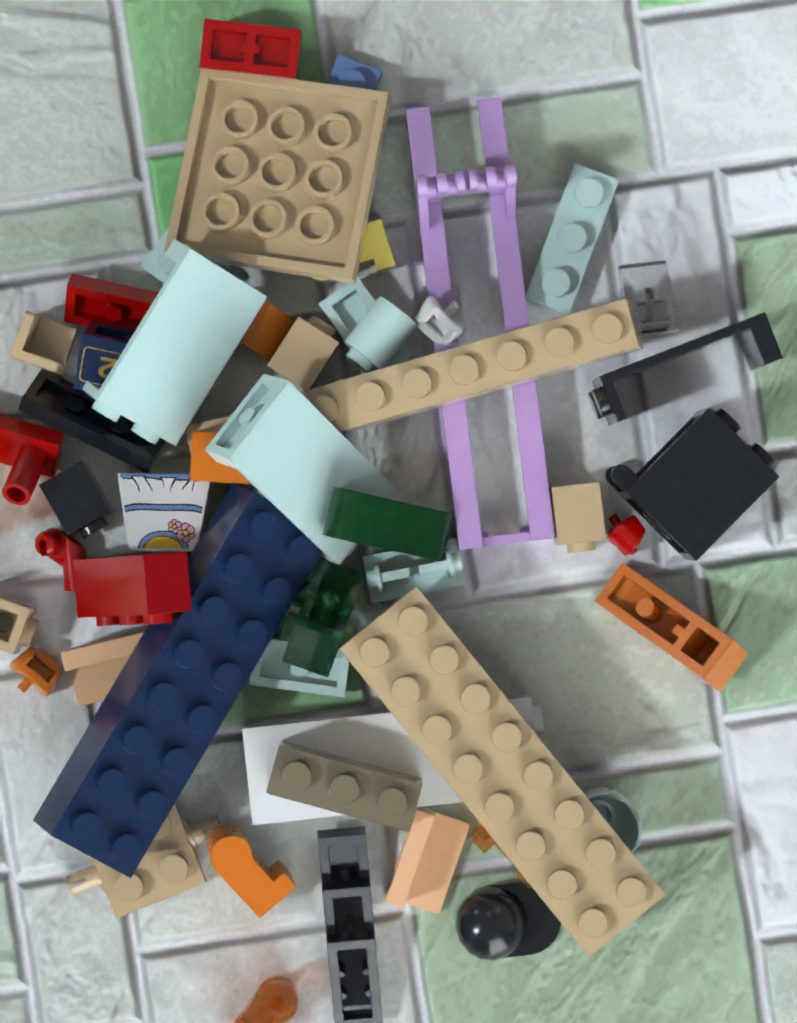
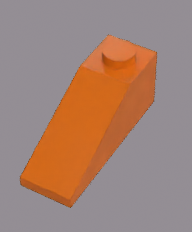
(672, 627)

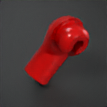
(62, 550)

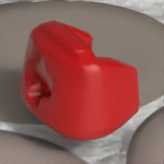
(625, 534)

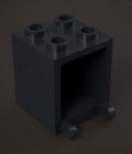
(697, 482)

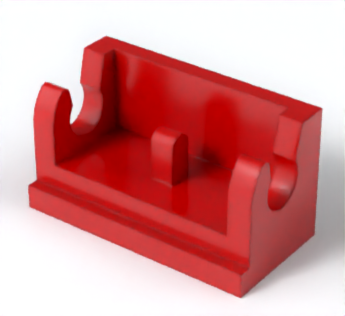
(250, 49)

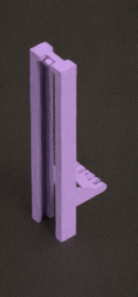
(500, 182)

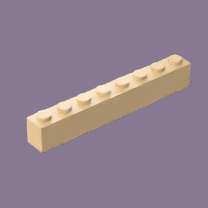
(479, 367)

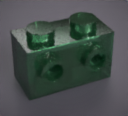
(323, 617)

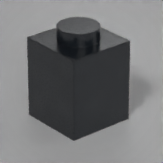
(77, 500)

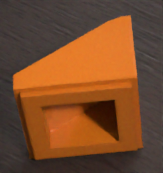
(267, 331)

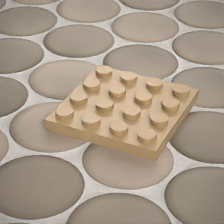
(279, 173)

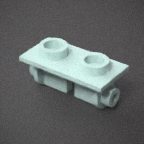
(395, 573)

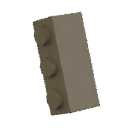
(345, 786)

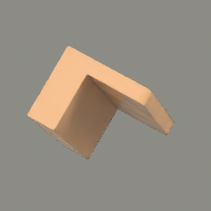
(98, 666)
(427, 860)

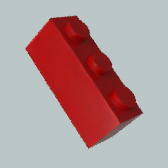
(132, 588)

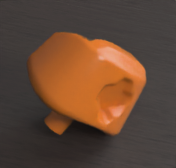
(38, 670)

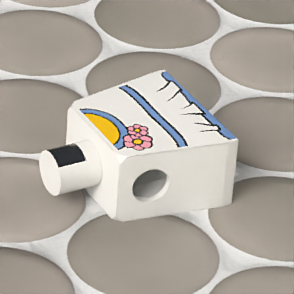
(163, 511)

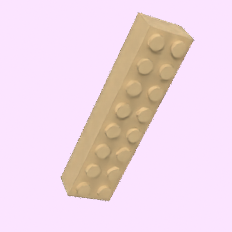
(502, 771)

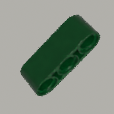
(387, 524)

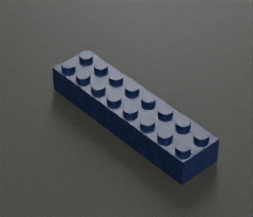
(179, 684)

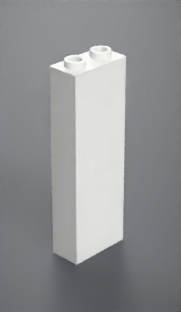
(360, 736)

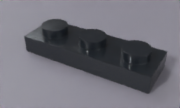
(71, 411)

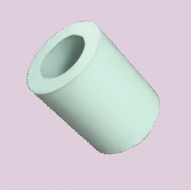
(379, 335)

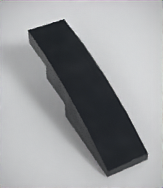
(349, 925)

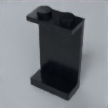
(753, 335)

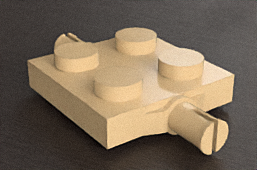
(164, 871)

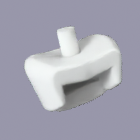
(440, 323)

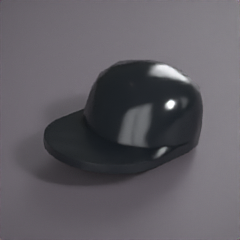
(505, 922)

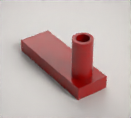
(31, 453)

